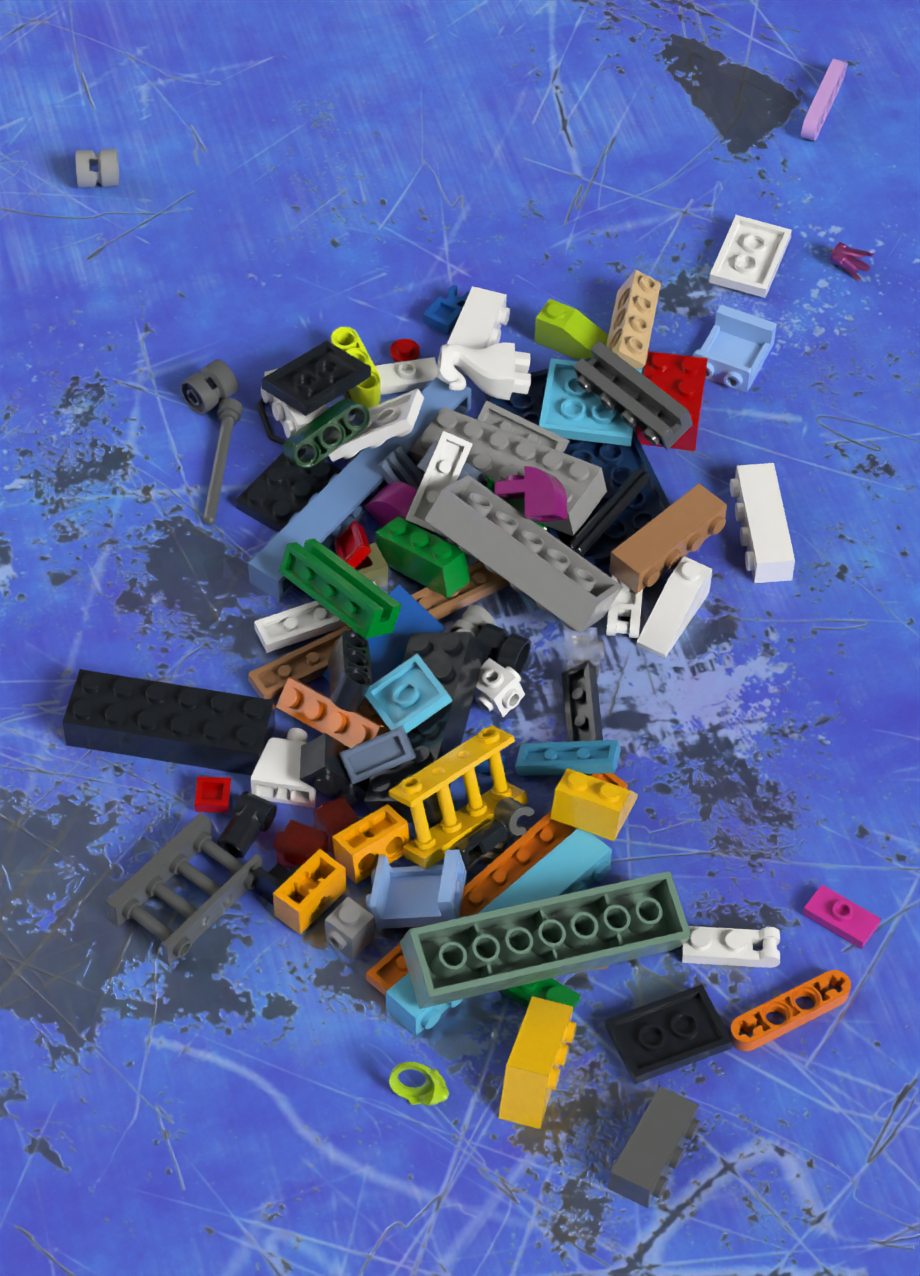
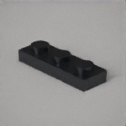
(582, 703)

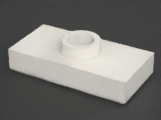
(406, 375)

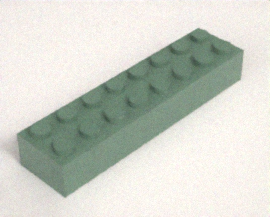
(544, 939)

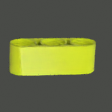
(369, 391)

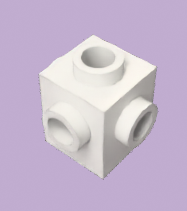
(498, 688)

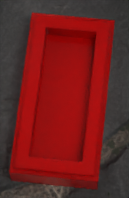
(352, 544)

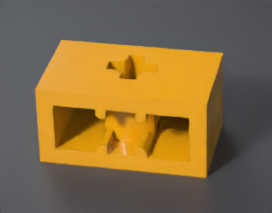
(309, 891)

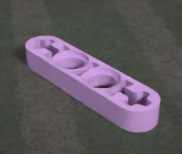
(823, 99)

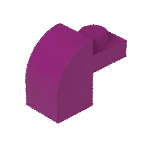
(542, 492)
(392, 502)

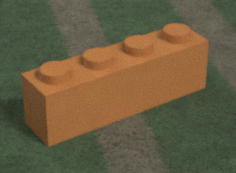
(668, 538)

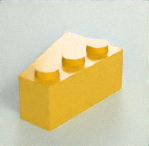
(535, 1061)

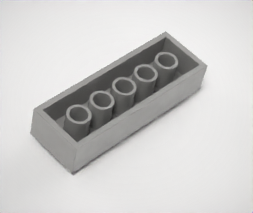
(506, 454)
(523, 554)

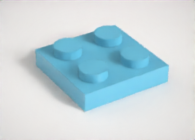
(407, 695)

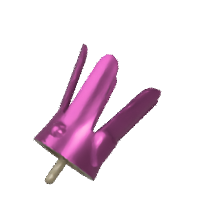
(844, 257)

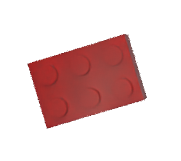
(684, 381)

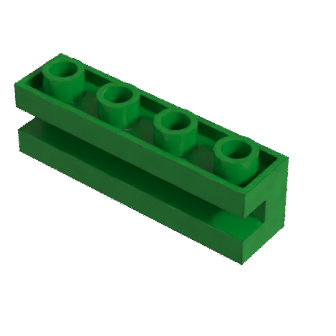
(340, 588)

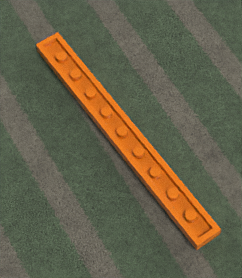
(491, 883)

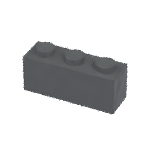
(654, 1147)

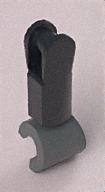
(493, 832)

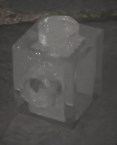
(582, 647)

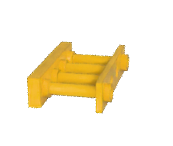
(432, 843)

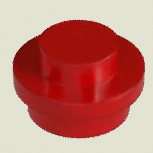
(404, 350)

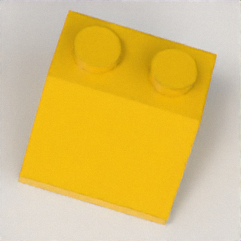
(591, 804)

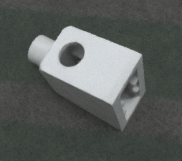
(278, 772)

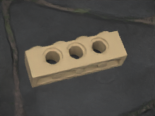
(634, 319)

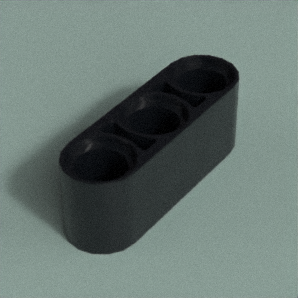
(349, 671)

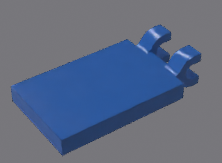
(389, 649)

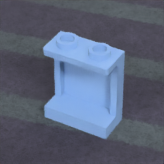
(736, 347)
(416, 895)

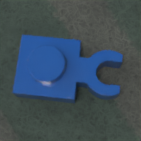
(445, 312)

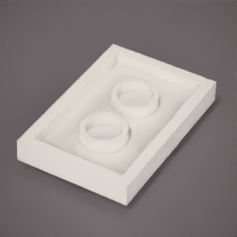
(750, 256)
(387, 420)

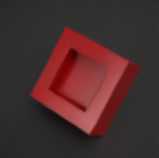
(212, 794)

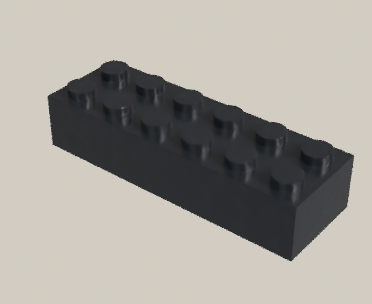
(456, 664)
(168, 722)

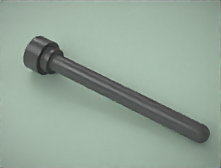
(229, 413)

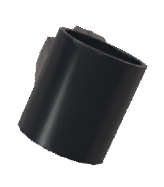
(249, 818)

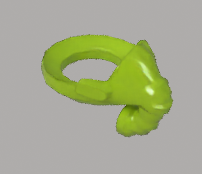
(429, 1094)

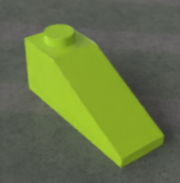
(567, 331)

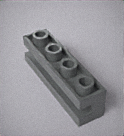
(633, 396)

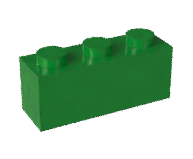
(423, 557)

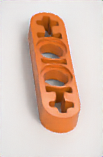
(790, 1010)

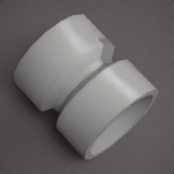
(107, 168)

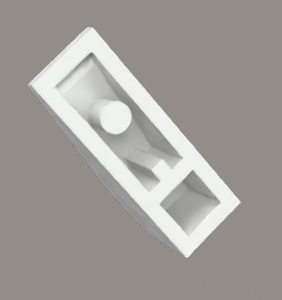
(675, 606)

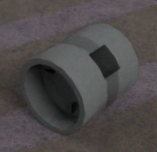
(207, 388)

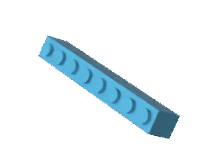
(564, 870)

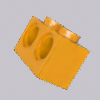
(374, 835)

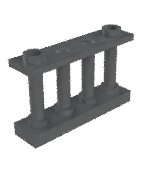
(172, 860)

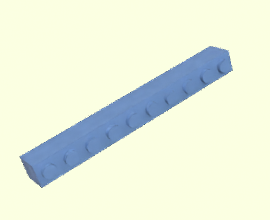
(346, 493)

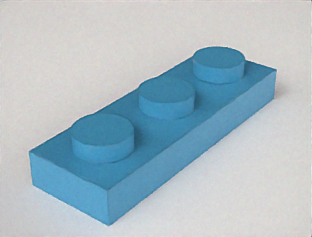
(556, 757)

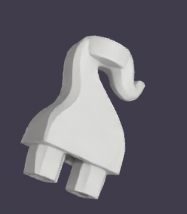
(494, 369)

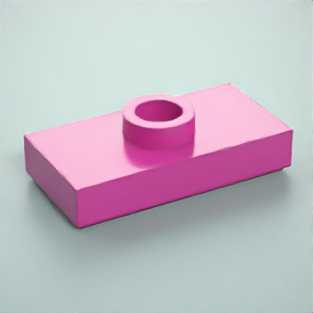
(841, 916)

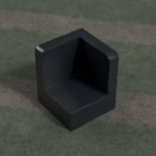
(268, 882)

